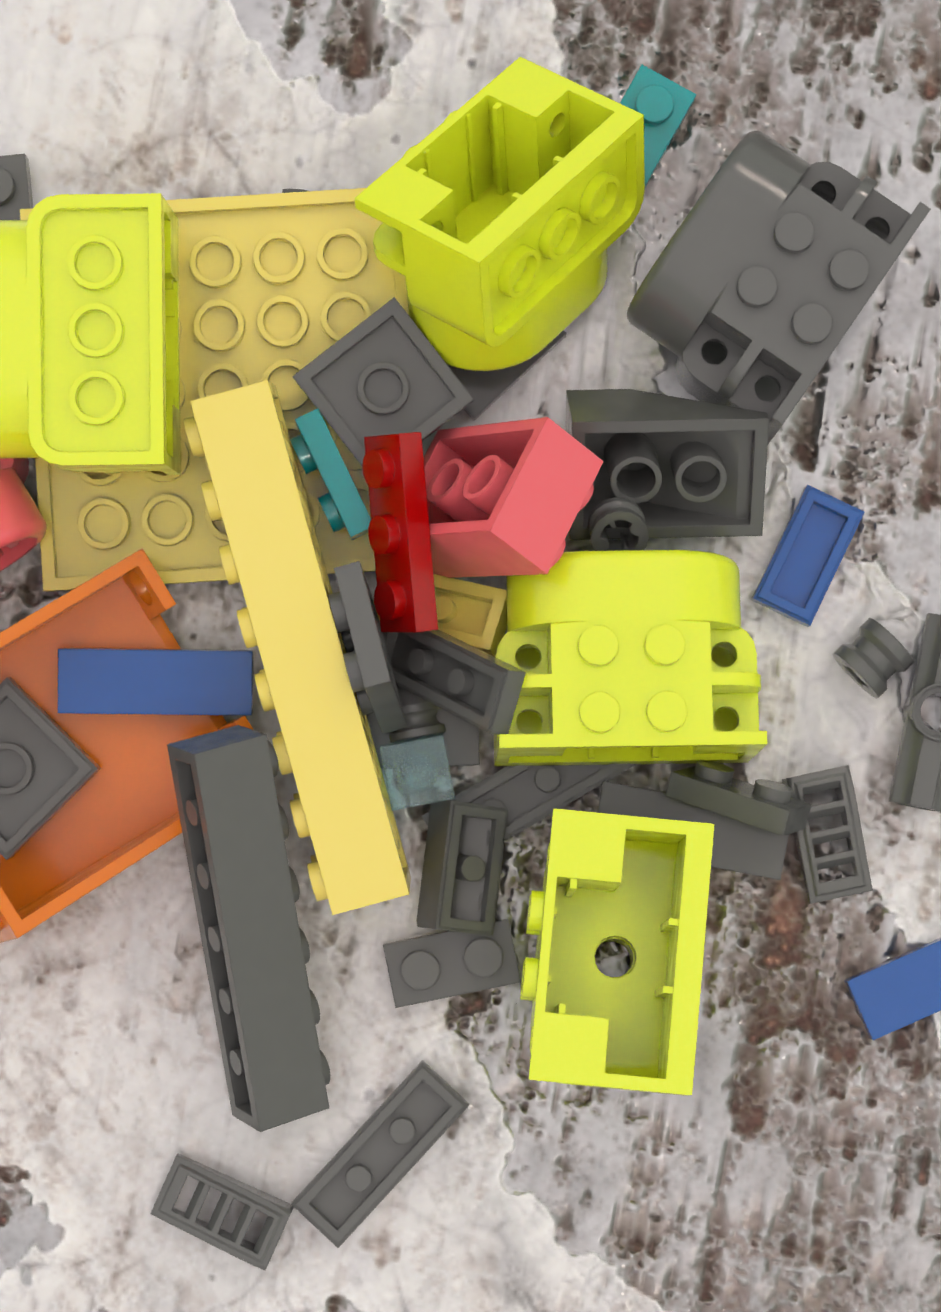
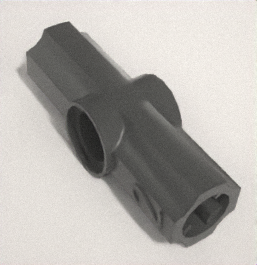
(918, 762)

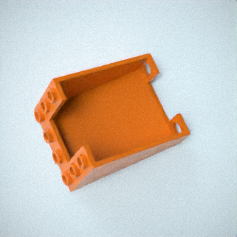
(132, 798)

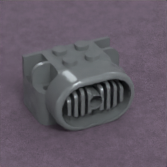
(769, 276)

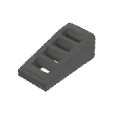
(860, 882)
(231, 1243)

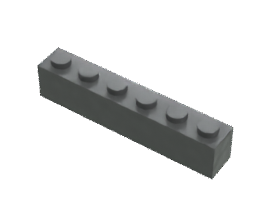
(250, 925)

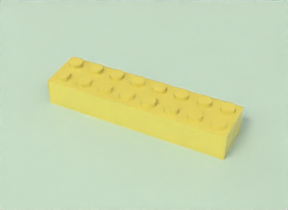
(291, 621)

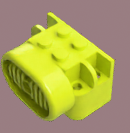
(509, 214)
(91, 334)
(631, 662)
(632, 886)

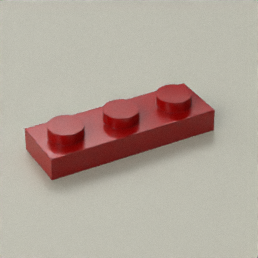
(400, 532)

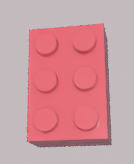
(504, 496)

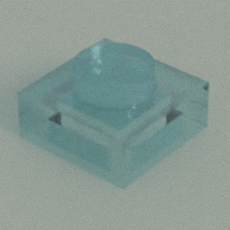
(417, 771)

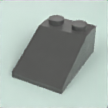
(679, 459)

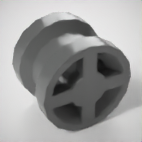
(873, 658)

